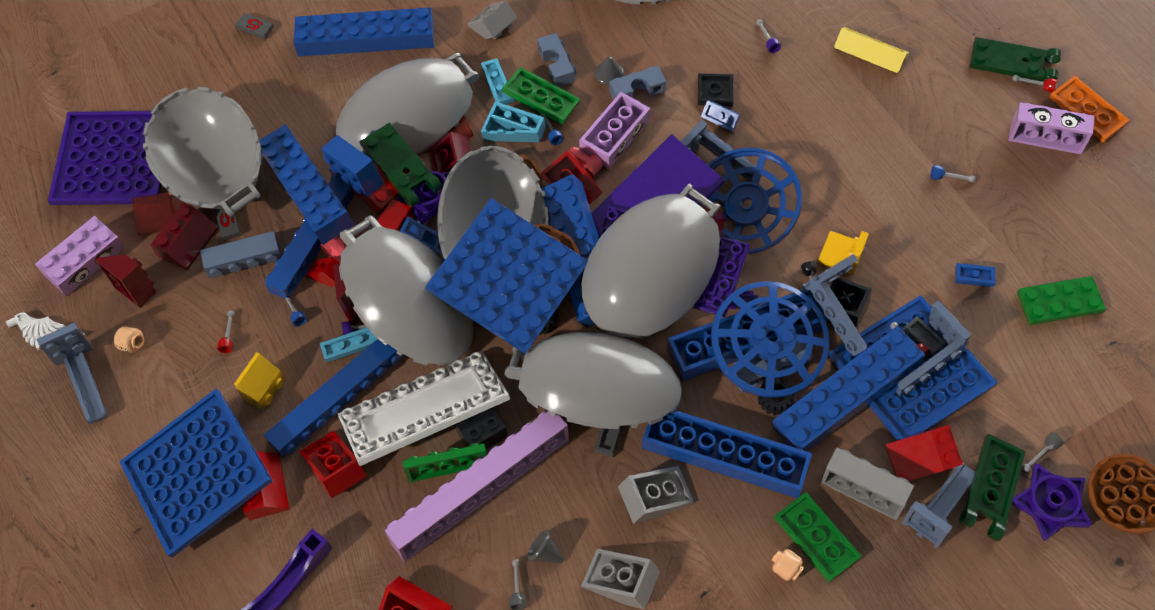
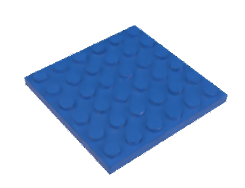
(507, 275)
(930, 401)
(195, 472)

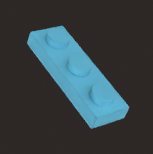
(496, 80)
(347, 344)

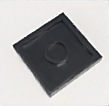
(715, 88)

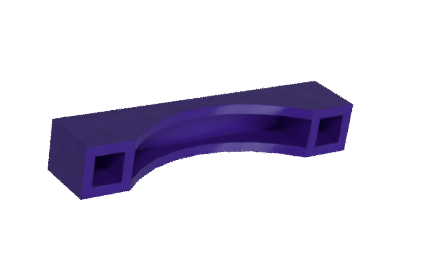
(302, 562)

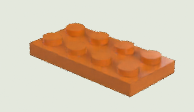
(1080, 98)

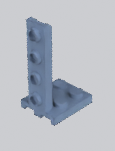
(709, 140)
(833, 309)
(952, 333)
(68, 347)
(931, 519)

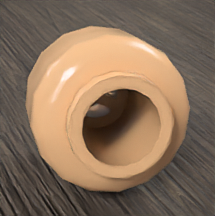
(128, 339)
(787, 564)

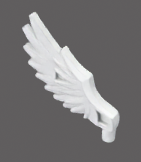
(34, 328)

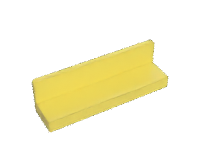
(870, 49)

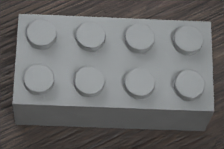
(867, 483)

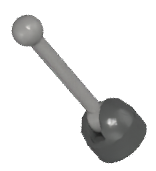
(1052, 442)
(517, 600)

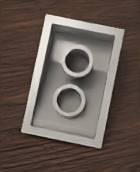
(655, 493)
(621, 577)

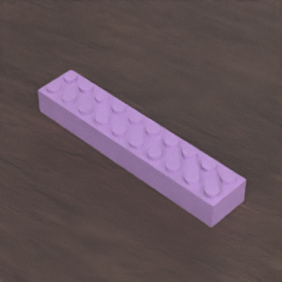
(476, 485)

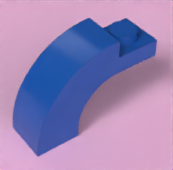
(422, 233)

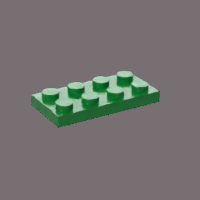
(541, 95)
(1061, 300)
(443, 463)
(817, 537)

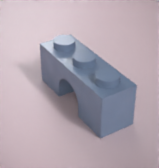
(552, 49)
(649, 80)

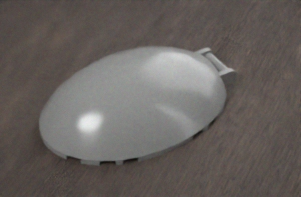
(416, 97)
(204, 149)
(478, 178)
(651, 264)
(387, 283)
(597, 380)

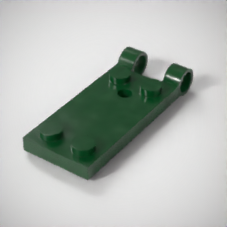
(1007, 59)
(394, 156)
(994, 475)

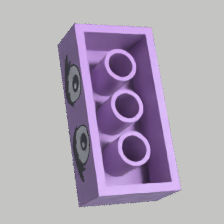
(1051, 128)
(615, 129)
(75, 257)

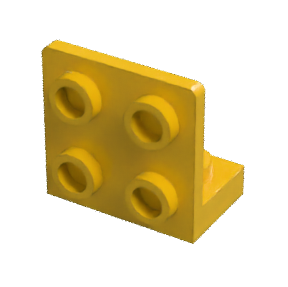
(840, 247)

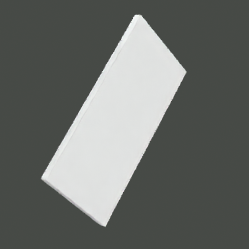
(422, 407)

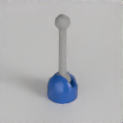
(555, 136)
(938, 173)
(297, 317)

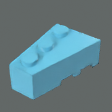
(512, 125)

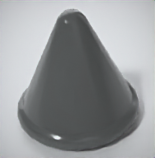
(608, 70)
(544, 549)

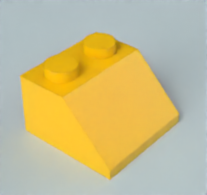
(259, 382)

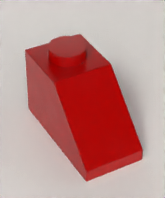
(323, 271)

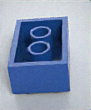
(352, 166)

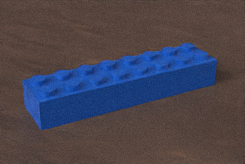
(364, 32)
(305, 184)
(571, 214)
(693, 348)
(849, 390)
(729, 452)

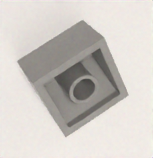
(493, 20)

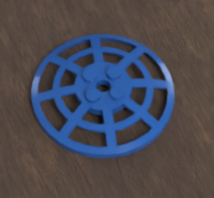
(757, 194)
(762, 346)

